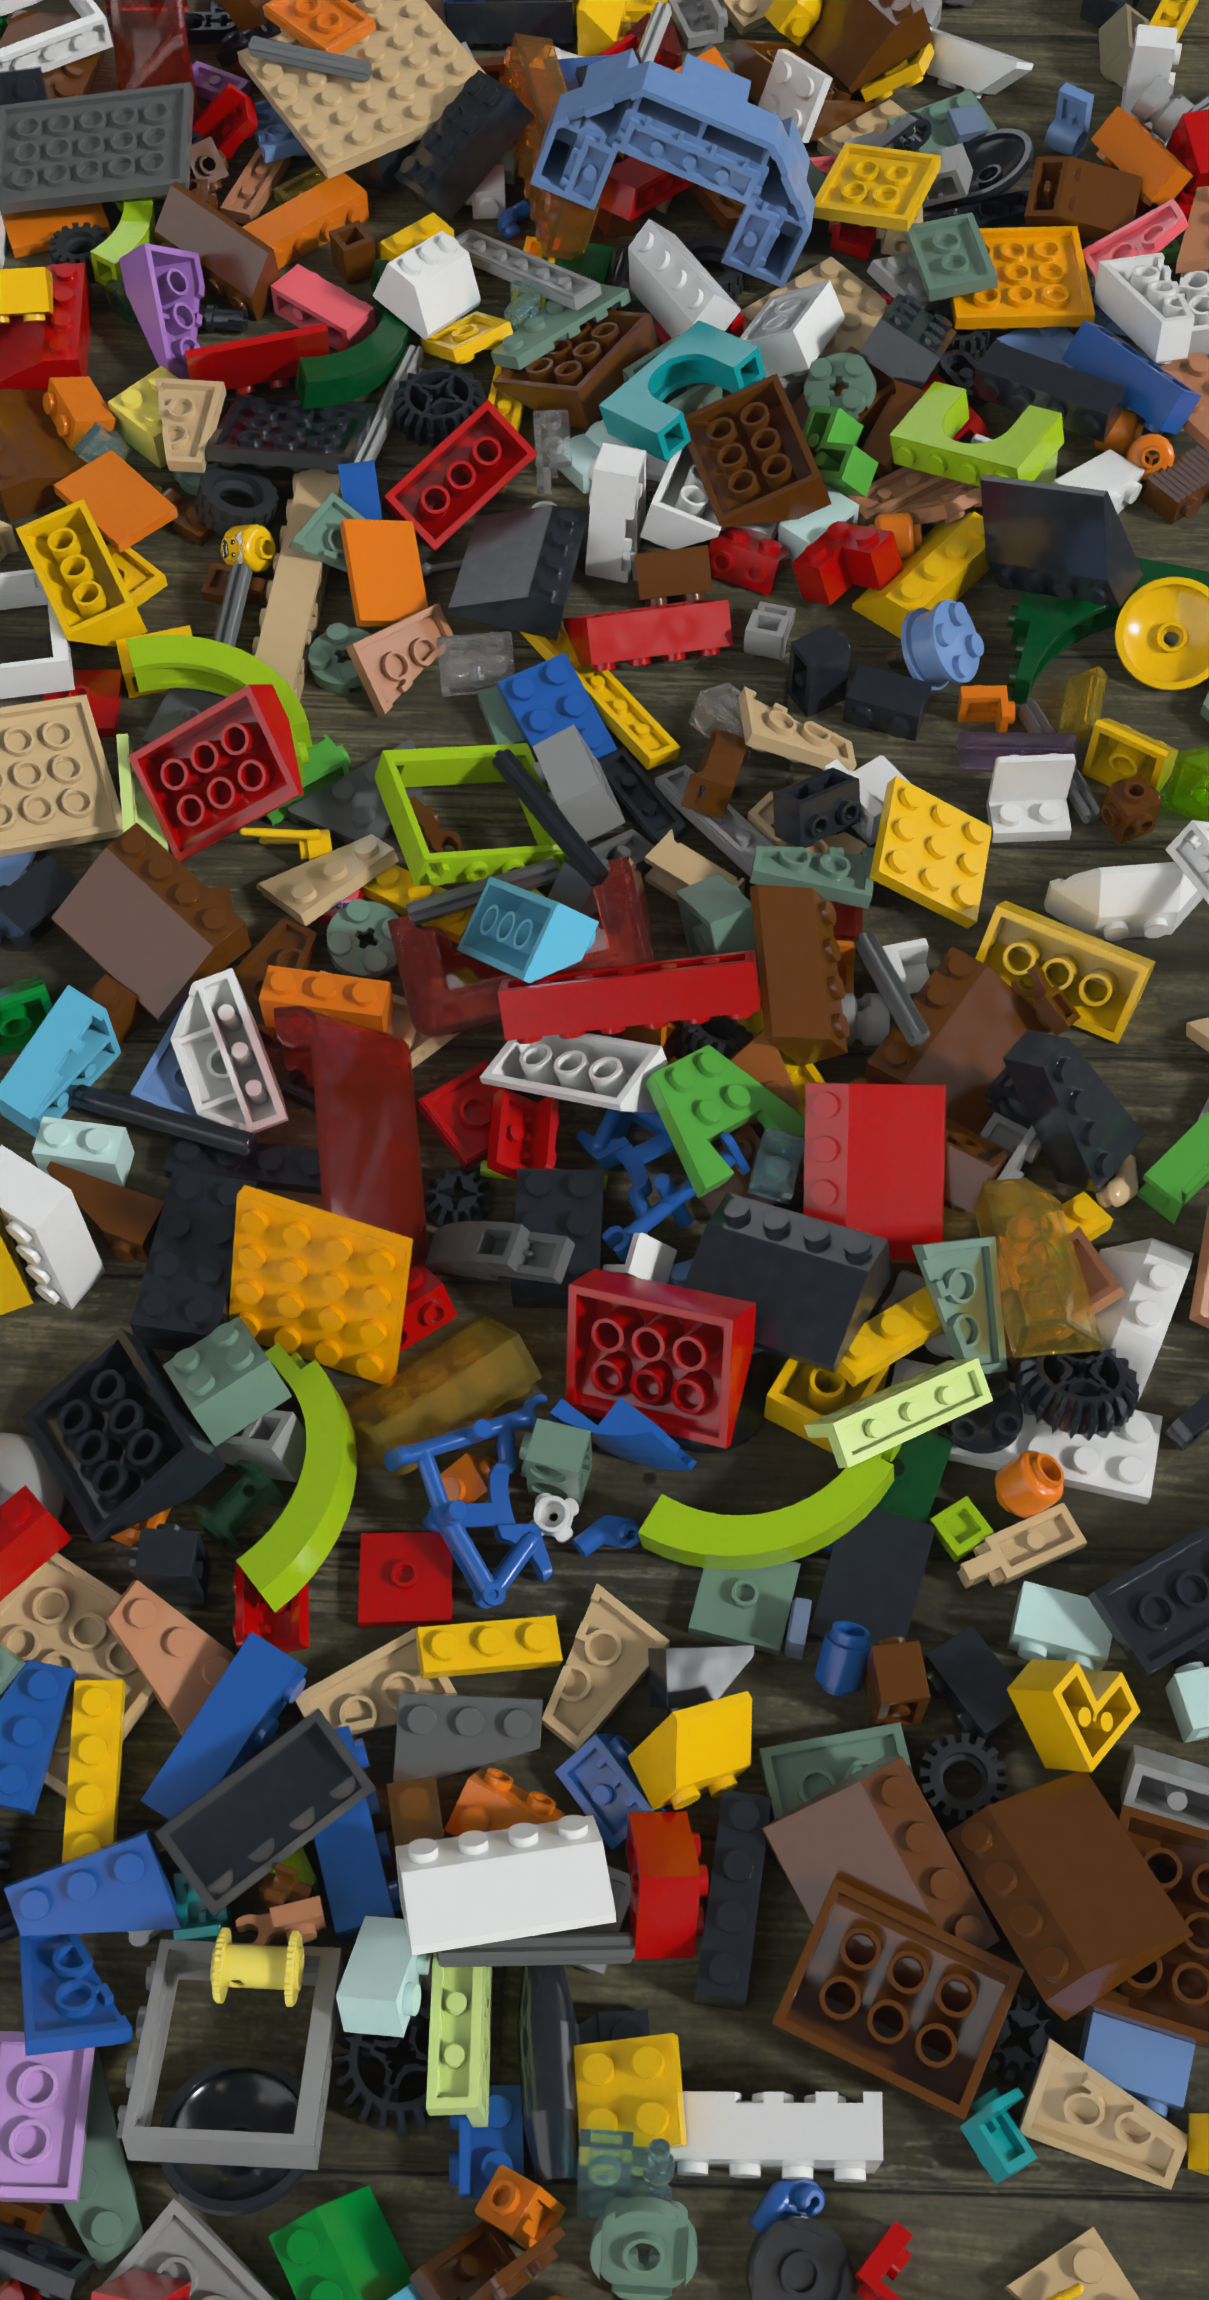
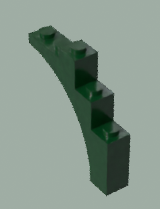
(1049, 625)

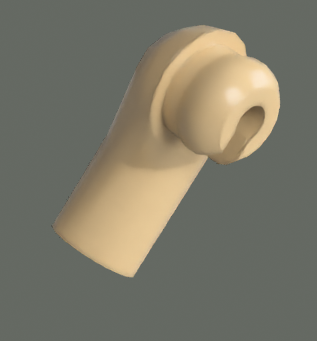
(1122, 1187)

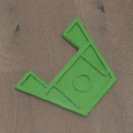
(702, 1100)

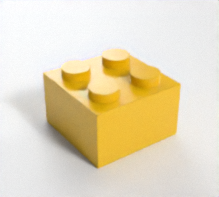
(808, 1393)

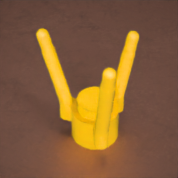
(311, 842)

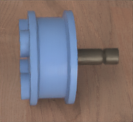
(939, 645)

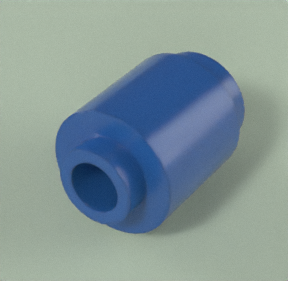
(843, 1658)

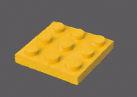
(876, 186)
(931, 852)

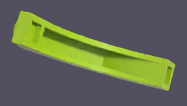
(134, 229)
(216, 668)
(321, 1502)
(773, 1536)

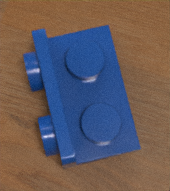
(606, 1785)
(488, 2147)

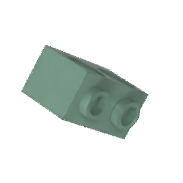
(556, 1460)

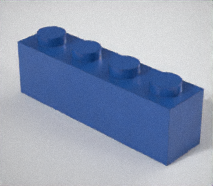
(1149, 388)
(229, 1725)
(354, 1860)

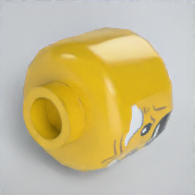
(249, 545)

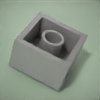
(577, 783)

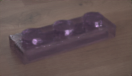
(981, 748)

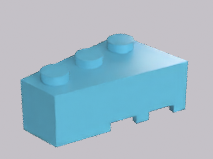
(65, 1051)

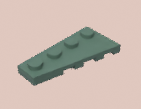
(553, 324)
(108, 2203)

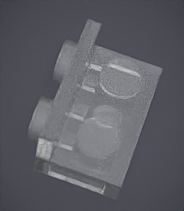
(552, 445)
(474, 662)
(719, 709)

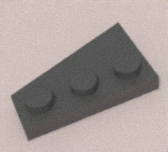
(461, 1732)

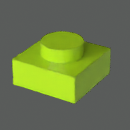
(960, 1528)

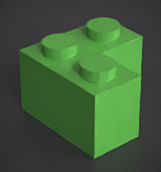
(833, 443)

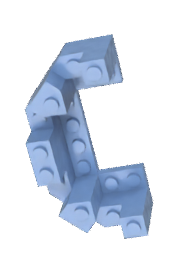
(697, 130)

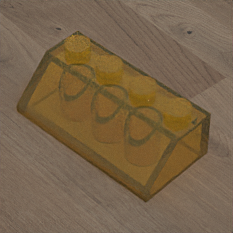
(1039, 1270)
(445, 1390)

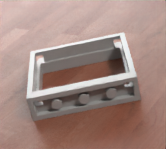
(218, 2147)

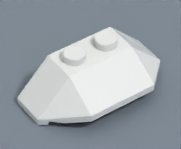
(973, 65)
(1124, 900)
(226, 1057)
(1152, 1280)

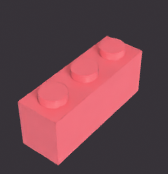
(311, 301)

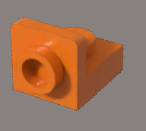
(519, 2207)

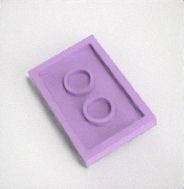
(43, 2121)

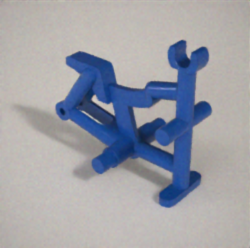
(612, 1148)
(453, 1516)

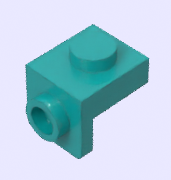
(197, 1919)
(996, 2136)

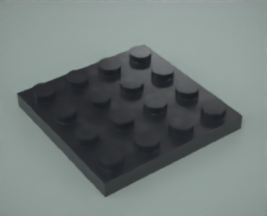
(282, 433)

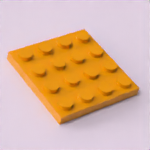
(1037, 284)
(319, 1284)

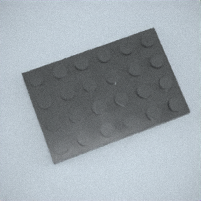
(95, 147)

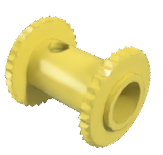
(257, 1967)

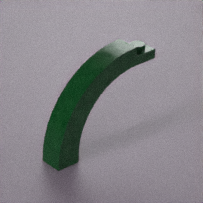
(359, 369)

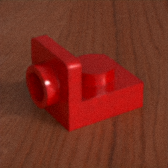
(886, 2259)

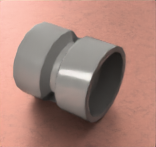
(1161, 107)
(866, 1018)

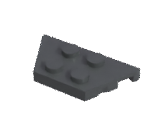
(351, 805)

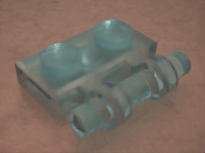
(607, 2165)

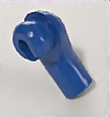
(511, 216)
(607, 1531)
(788, 2198)

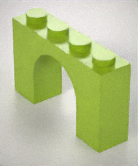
(927, 442)

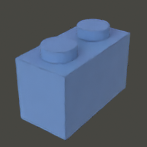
(1139, 2061)

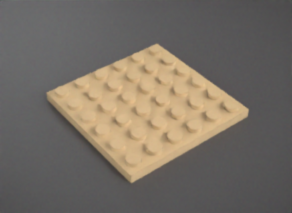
(351, 121)

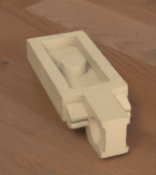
(1023, 1548)

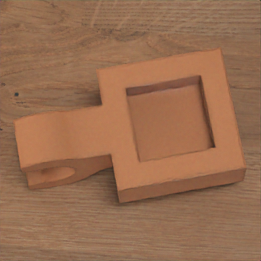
(299, 1916)

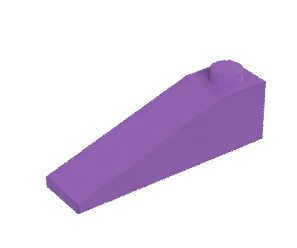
(165, 296)

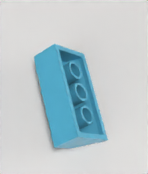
(525, 932)

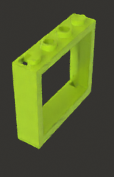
(454, 767)

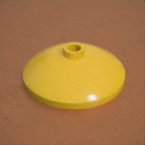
(1160, 609)

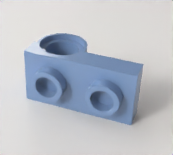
(1071, 124)

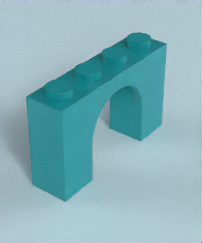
(697, 356)

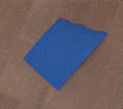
(628, 1436)

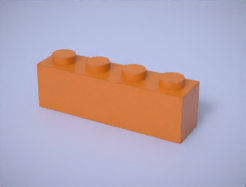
(307, 219)

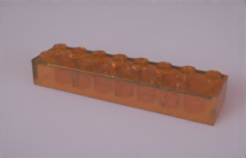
(537, 80)

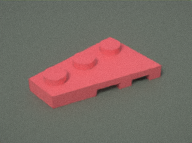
(1140, 237)

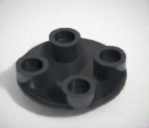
(991, 1425)

